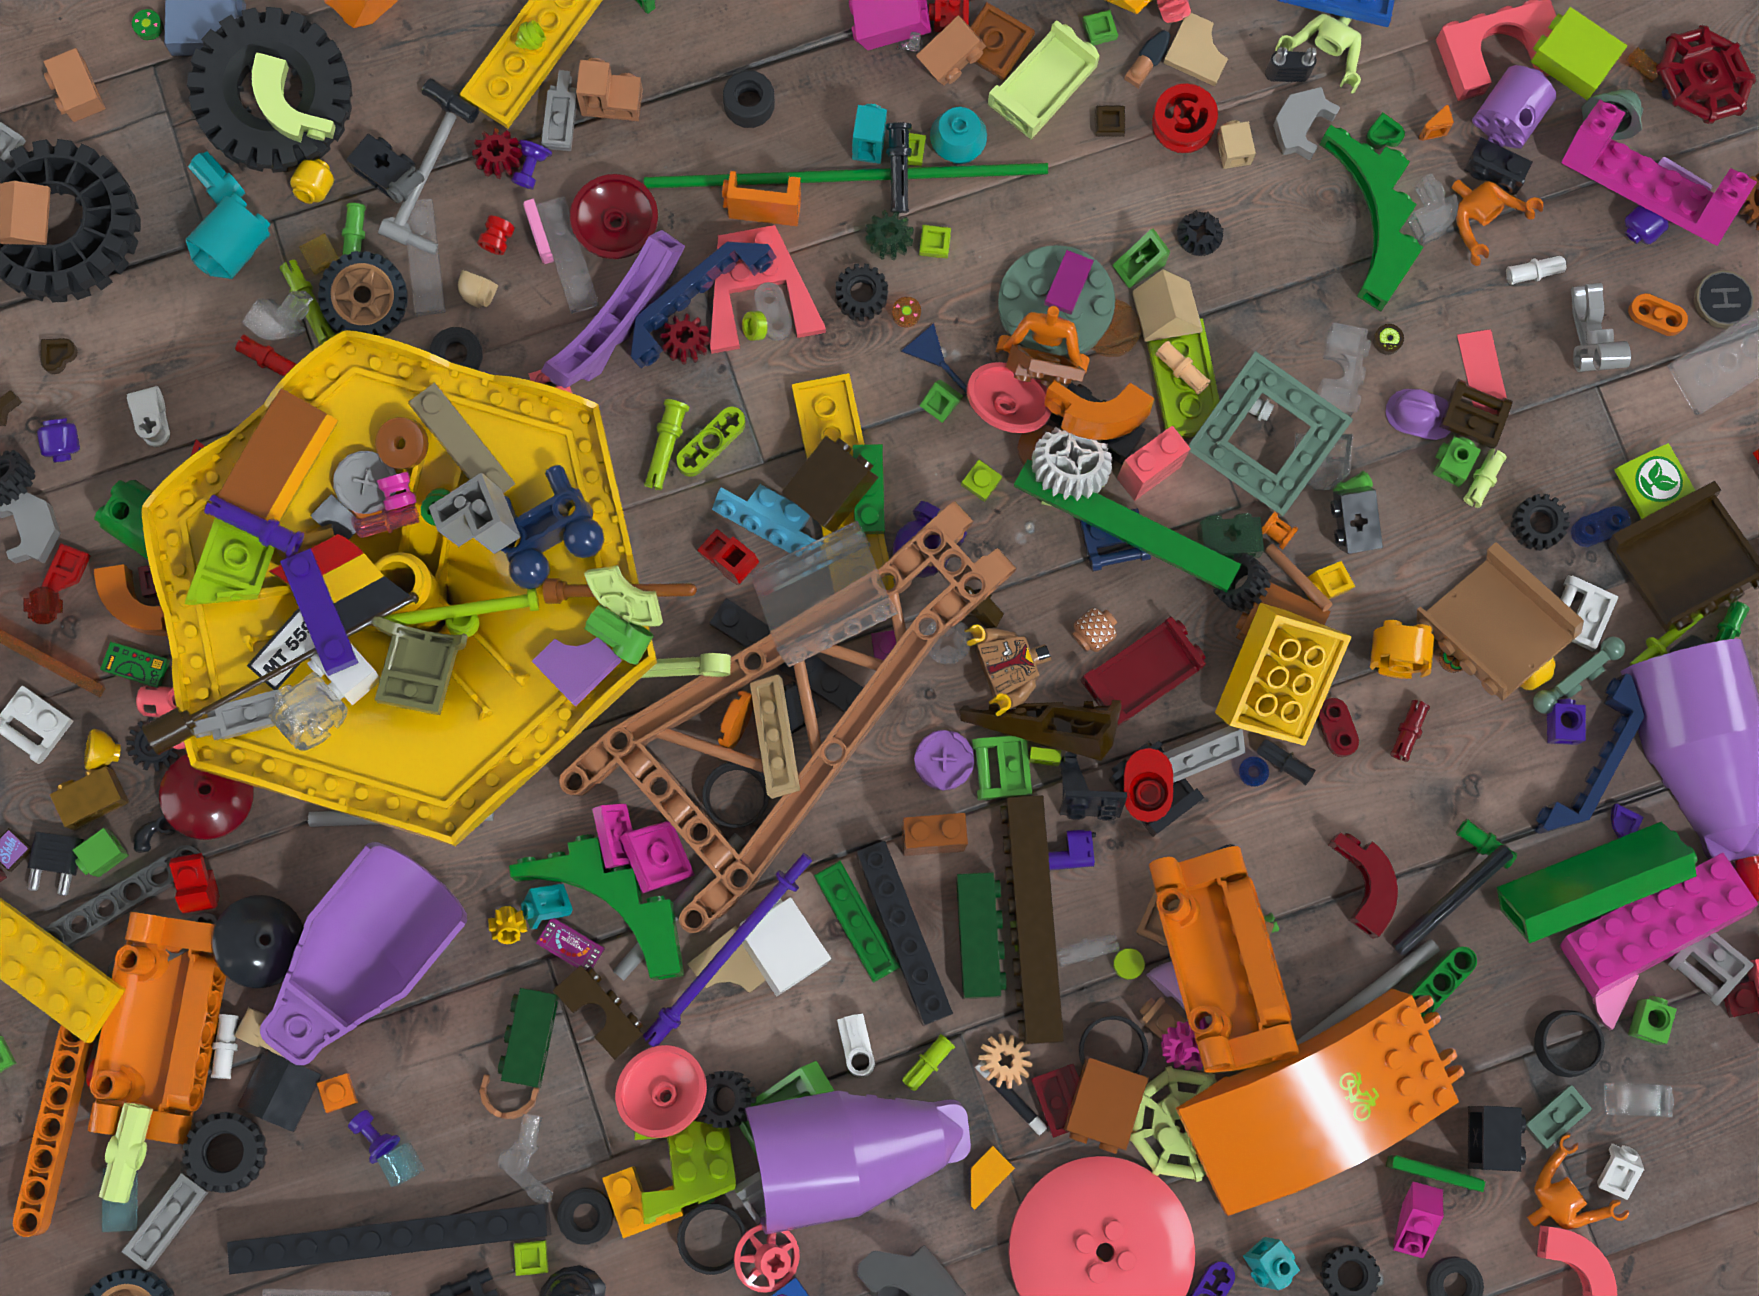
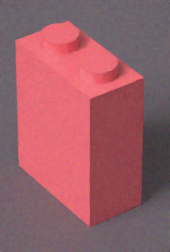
(1153, 463)

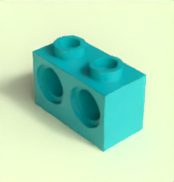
(869, 133)

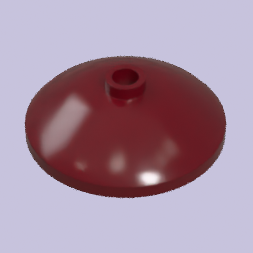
(612, 199)
(199, 814)

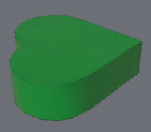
(1385, 132)

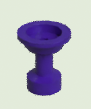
(533, 153)
(380, 1144)

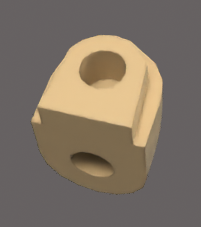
(476, 289)

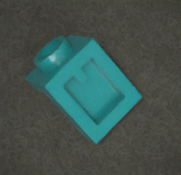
(545, 904)

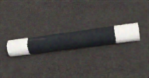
(1016, 1102)

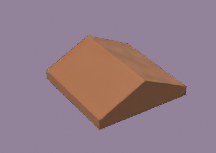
(24, 213)

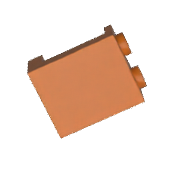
(761, 204)

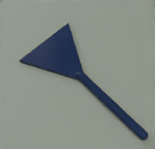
(928, 348)

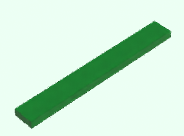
(1137, 531)

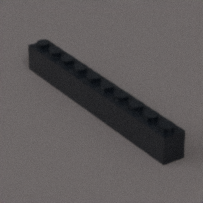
(388, 1238)

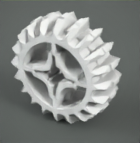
(1068, 468)

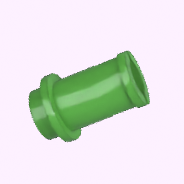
(1360, 480)

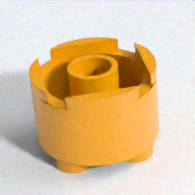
(1402, 650)

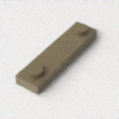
(458, 437)

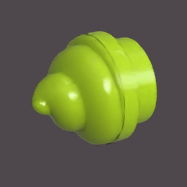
(530, 36)

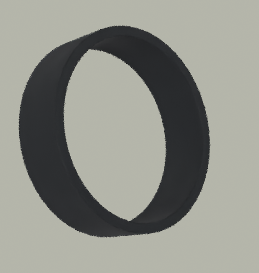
(1140, 1033)

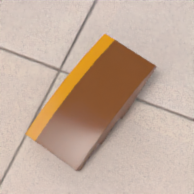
(278, 457)

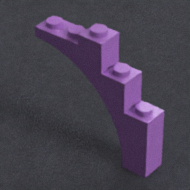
(616, 320)

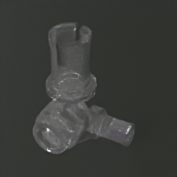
(516, 1160)

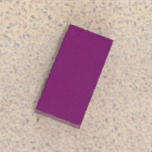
(1069, 282)

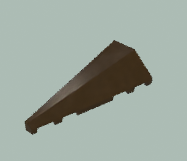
(1078, 730)

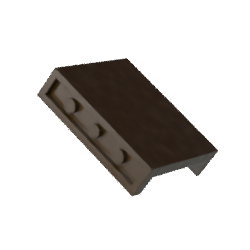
(1687, 558)

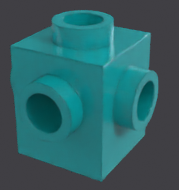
(1271, 1263)

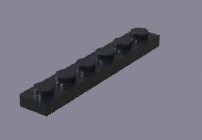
(823, 678)

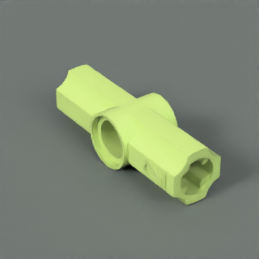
(125, 1152)

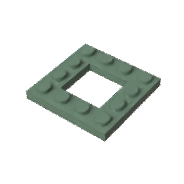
(1325, 422)

